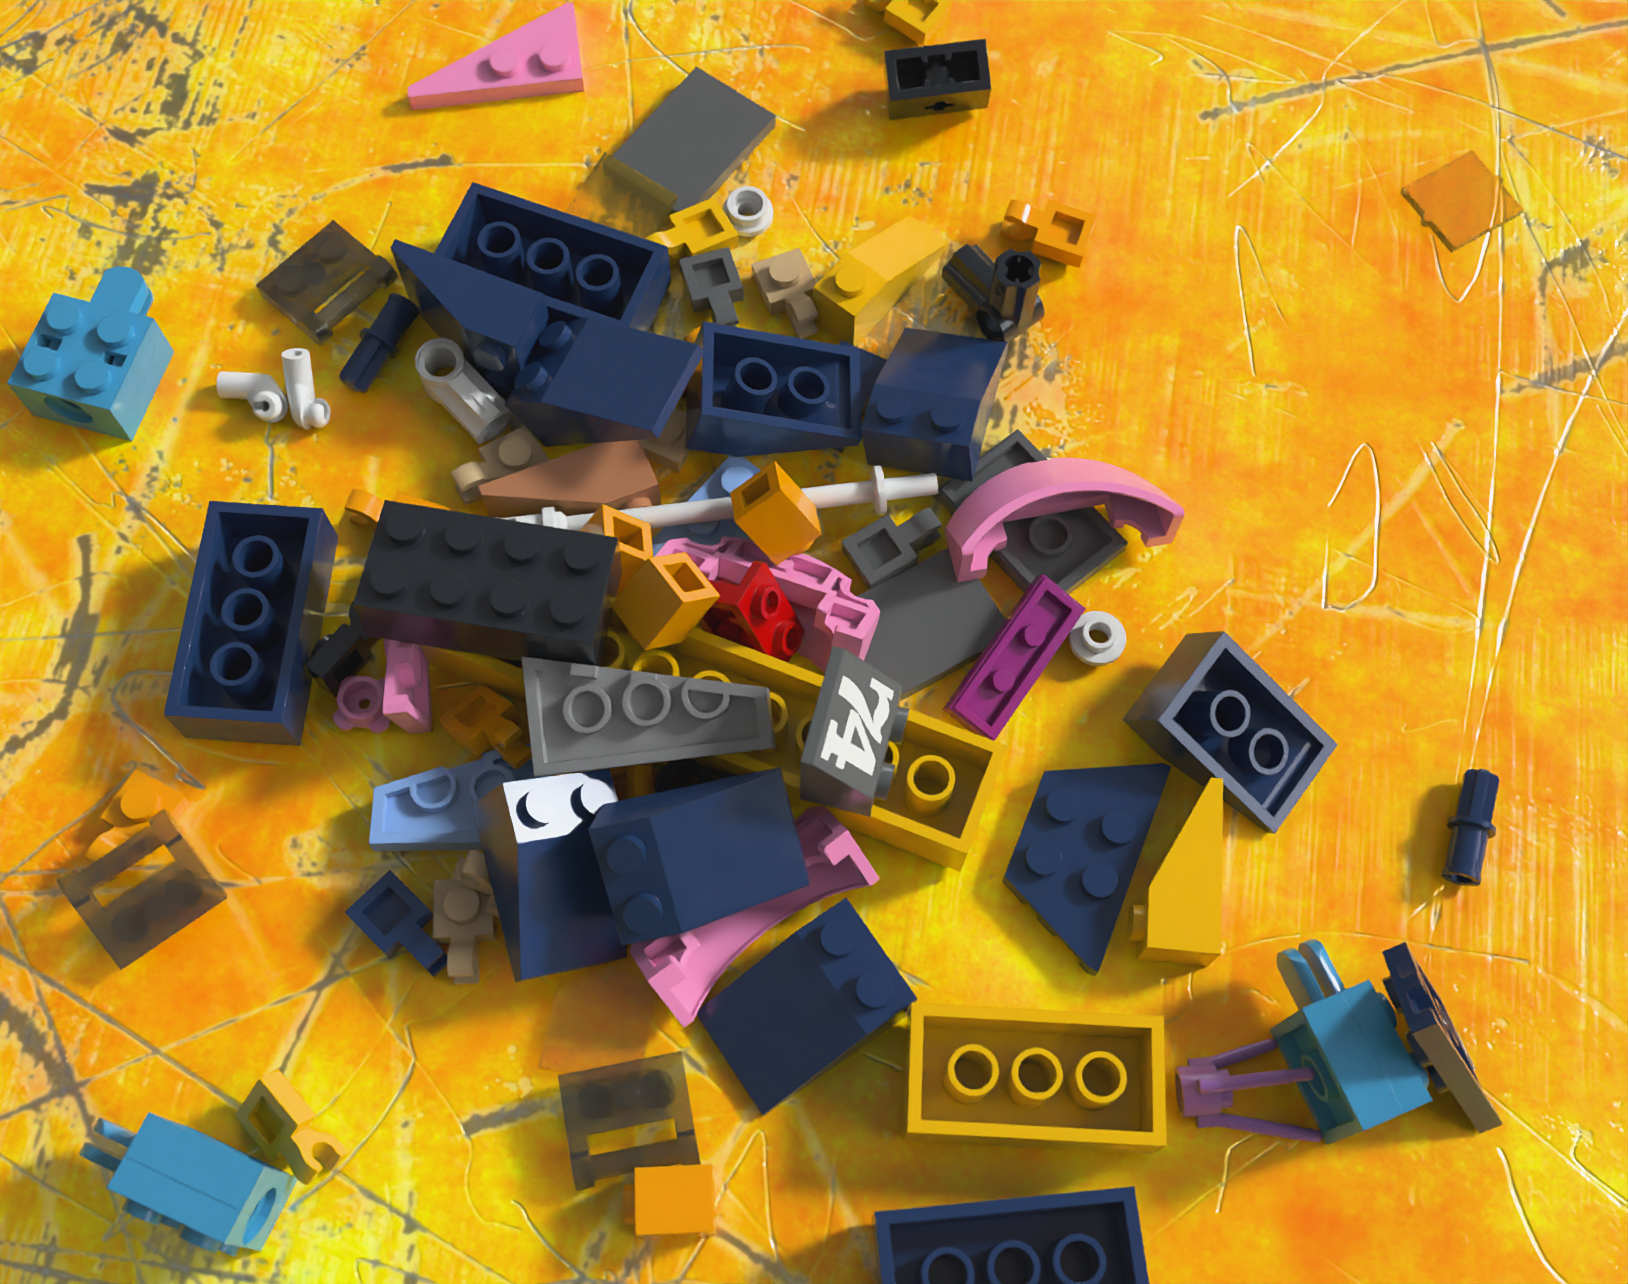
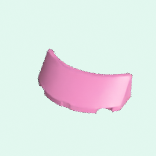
(1049, 489)
(812, 588)
(690, 963)

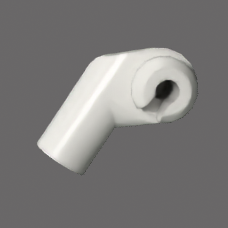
(299, 384)
(259, 389)

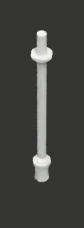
(875, 490)

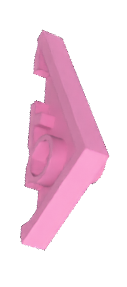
(522, 64)
(407, 687)

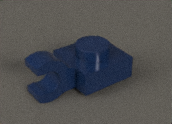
(395, 919)

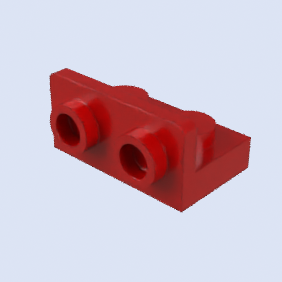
(755, 614)

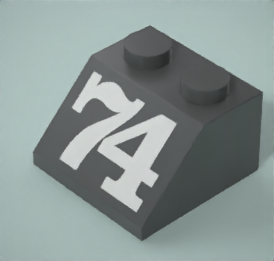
(851, 736)

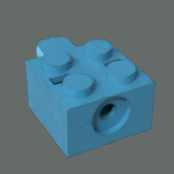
(95, 358)
(1350, 1045)
(193, 1181)

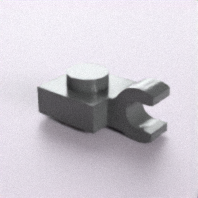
(713, 284)
(887, 549)

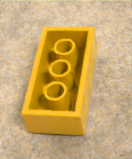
(1034, 1078)

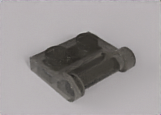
(318, 273)
(153, 906)
(626, 1098)

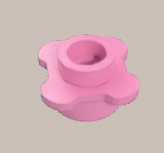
(350, 695)

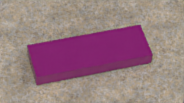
(1014, 658)

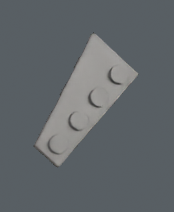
(621, 718)

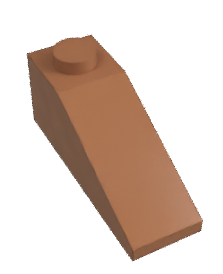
(577, 483)

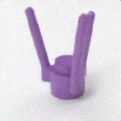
(1205, 1091)

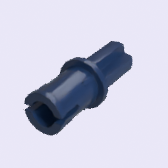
(378, 343)
(1471, 827)

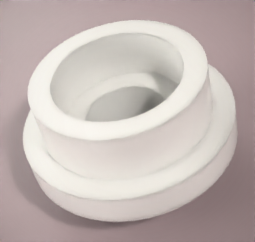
(749, 200)
(1092, 652)

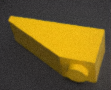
(874, 278)
(1183, 901)

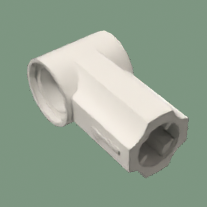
(462, 391)

